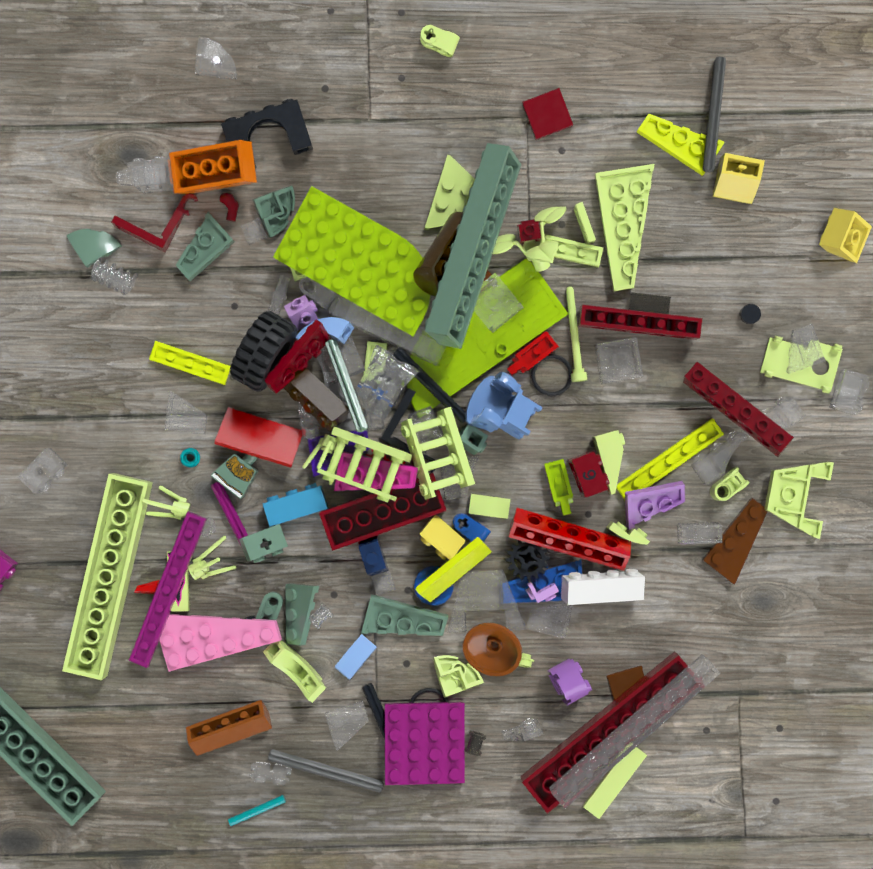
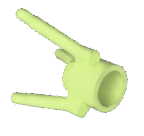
(328, 445)
(178, 509)
(201, 568)

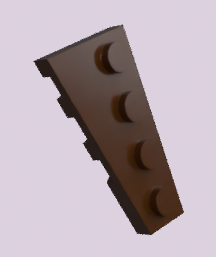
(737, 541)

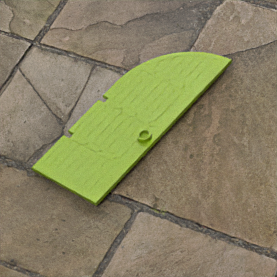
(486, 348)

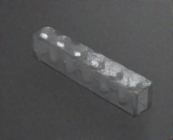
(420, 345)

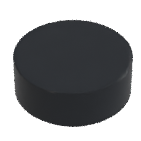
(750, 314)

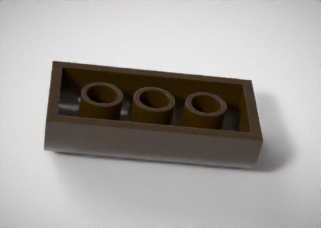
(431, 267)

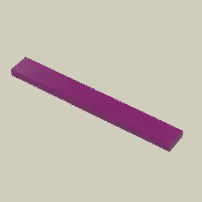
(167, 589)

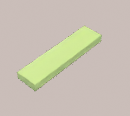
(572, 250)
(613, 783)

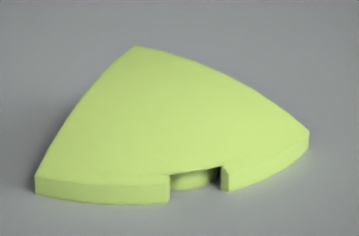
(455, 675)

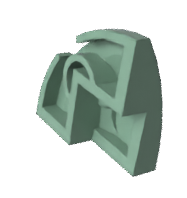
(275, 209)
(92, 245)

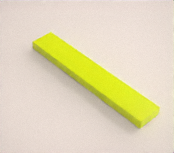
(671, 458)

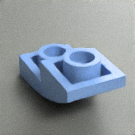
(355, 657)

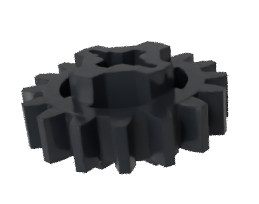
(537, 562)

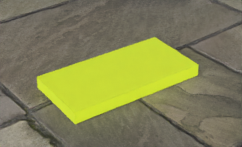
(453, 569)

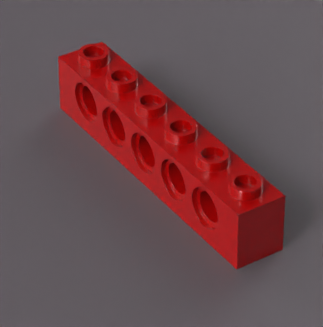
(570, 539)

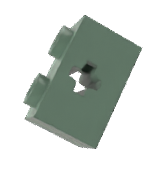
(251, 543)

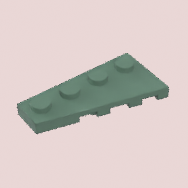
(397, 617)

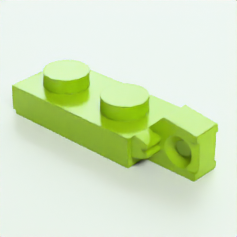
(559, 485)

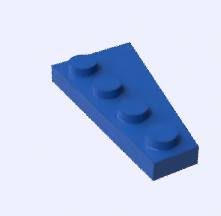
(551, 575)

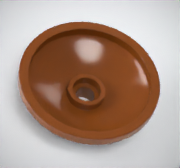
(492, 657)

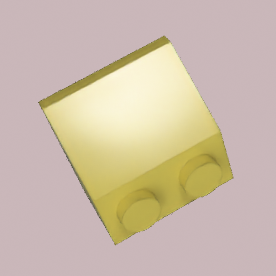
(845, 234)

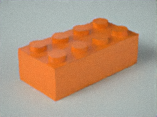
(213, 167)

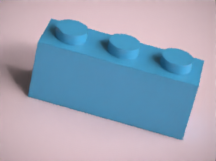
(295, 504)

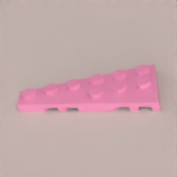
(205, 638)

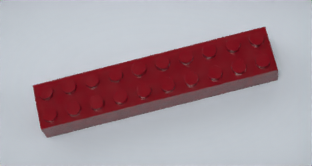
(592, 733)

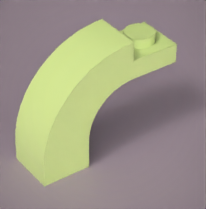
(296, 668)

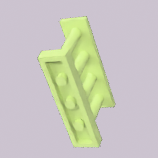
(361, 445)
(456, 457)

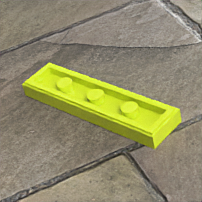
(190, 363)

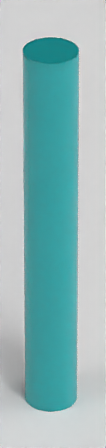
(256, 810)

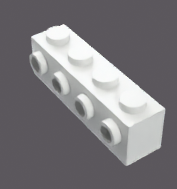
(602, 587)

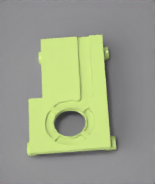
(777, 360)

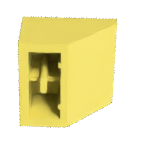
(738, 178)
(442, 537)

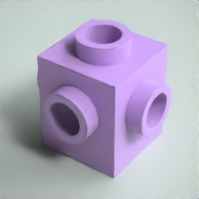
(301, 312)

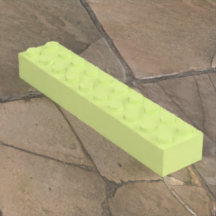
(107, 576)

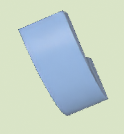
(336, 328)

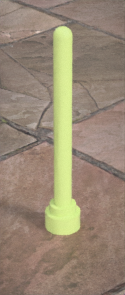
(578, 372)

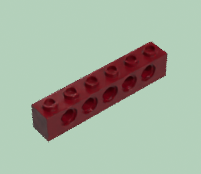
(639, 322)
(737, 409)

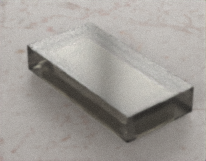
(649, 303)

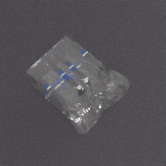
(383, 382)

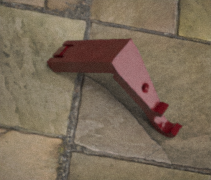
(168, 233)

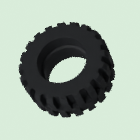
(262, 349)

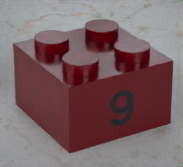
(588, 474)

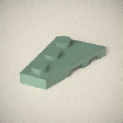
(205, 247)
(298, 608)

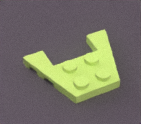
(789, 493)

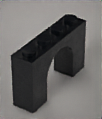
(286, 115)

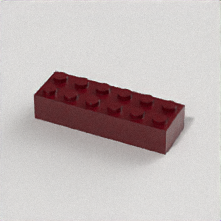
(371, 516)

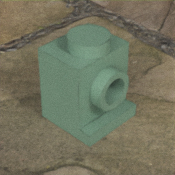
(477, 436)

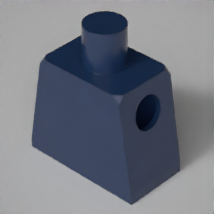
(372, 556)

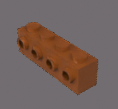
(228, 727)

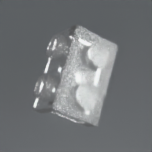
(428, 434)

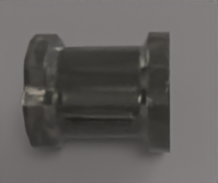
(475, 743)

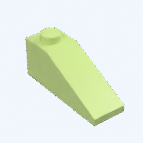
(610, 449)

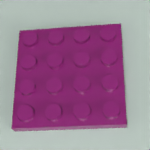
(424, 743)

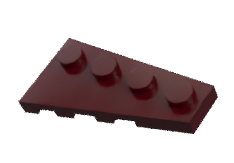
(296, 359)

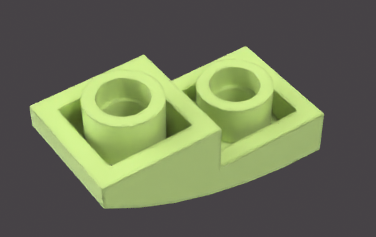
(633, 535)

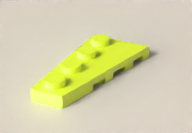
(677, 141)

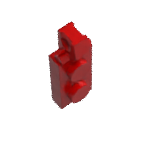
(533, 354)

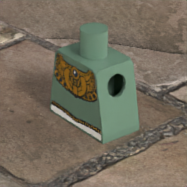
(237, 474)

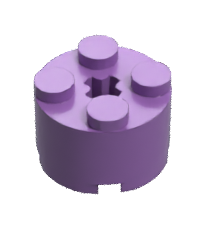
(568, 681)

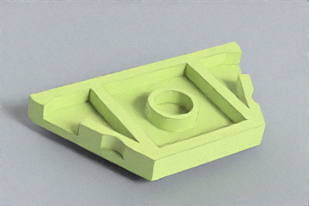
(451, 193)

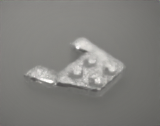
(484, 592)

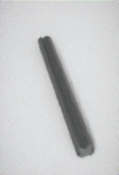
(714, 114)
(325, 770)

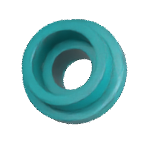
(183, 457)

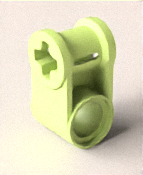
(441, 40)
(731, 482)

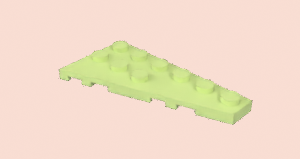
(623, 211)

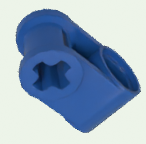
(472, 529)

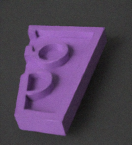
(646, 502)

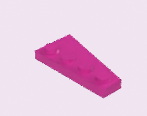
(404, 477)

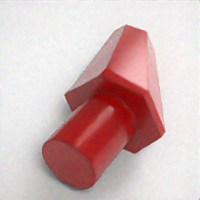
(147, 588)

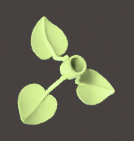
(540, 255)

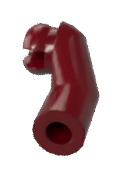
(231, 204)

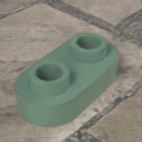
(268, 609)

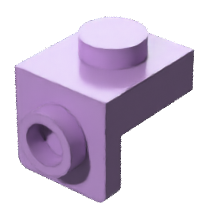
(546, 593)

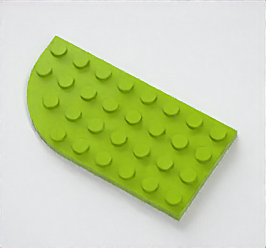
(355, 260)

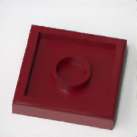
(547, 114)

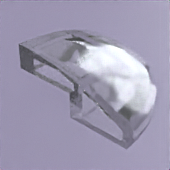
(214, 60)

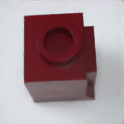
(528, 231)

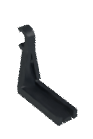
(393, 422)

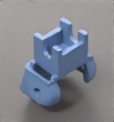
(495, 407)

